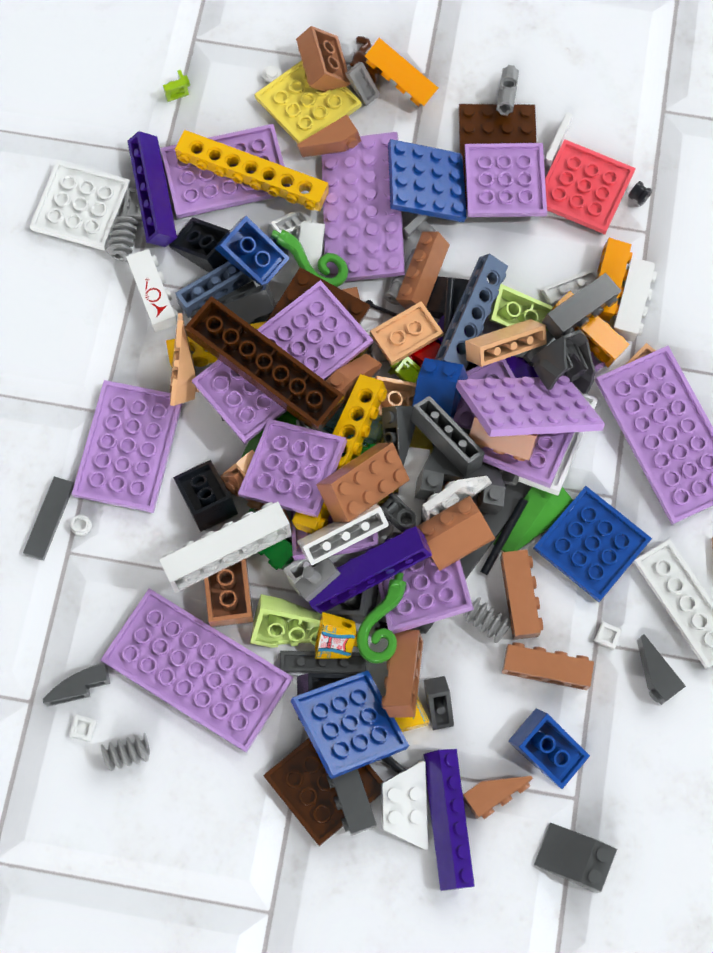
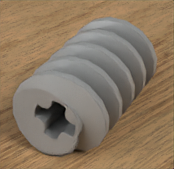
(122, 237)
(487, 620)
(126, 752)

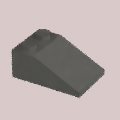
(576, 857)

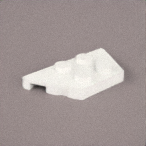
(452, 494)
(406, 805)

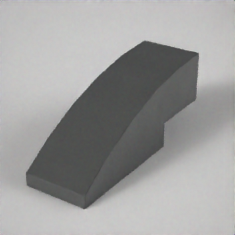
(78, 685)

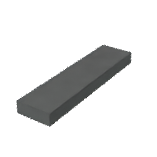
(48, 518)
(305, 662)

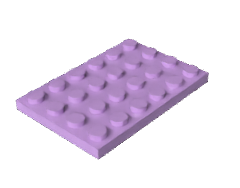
(203, 191)
(528, 407)
(127, 447)

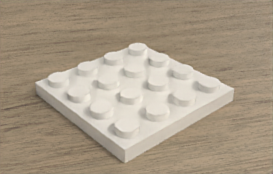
(80, 205)

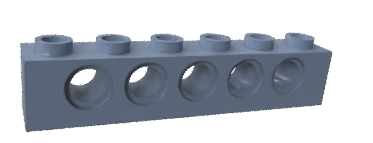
(486, 267)
(215, 284)

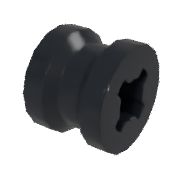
(640, 193)

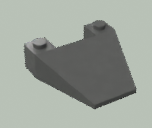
(440, 469)

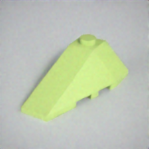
(515, 307)
(283, 623)

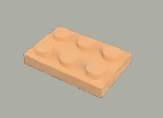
(406, 333)

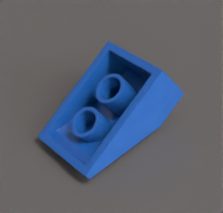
(252, 251)
(439, 382)
(549, 747)

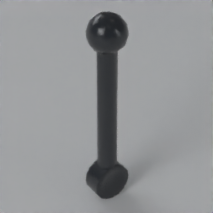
(380, 308)

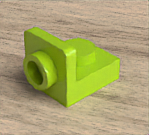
(178, 88)
(406, 370)

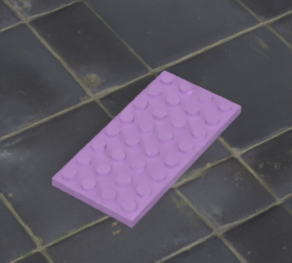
(359, 213)
(310, 329)
(664, 430)
(197, 670)

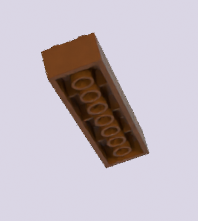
(264, 364)

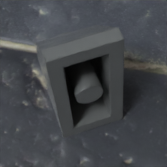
(439, 702)

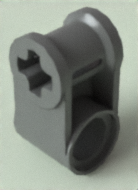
(396, 510)

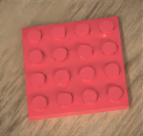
(586, 186)

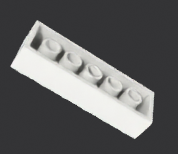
(226, 546)

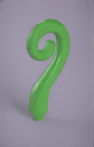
(293, 245)
(394, 595)

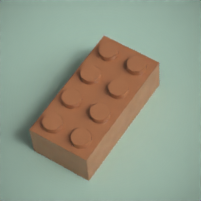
(363, 482)
(229, 596)

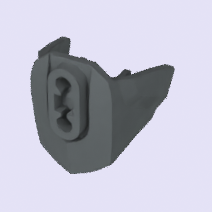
(566, 356)

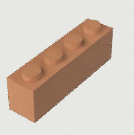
(423, 269)
(520, 594)
(547, 666)
(403, 675)

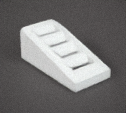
(285, 221)

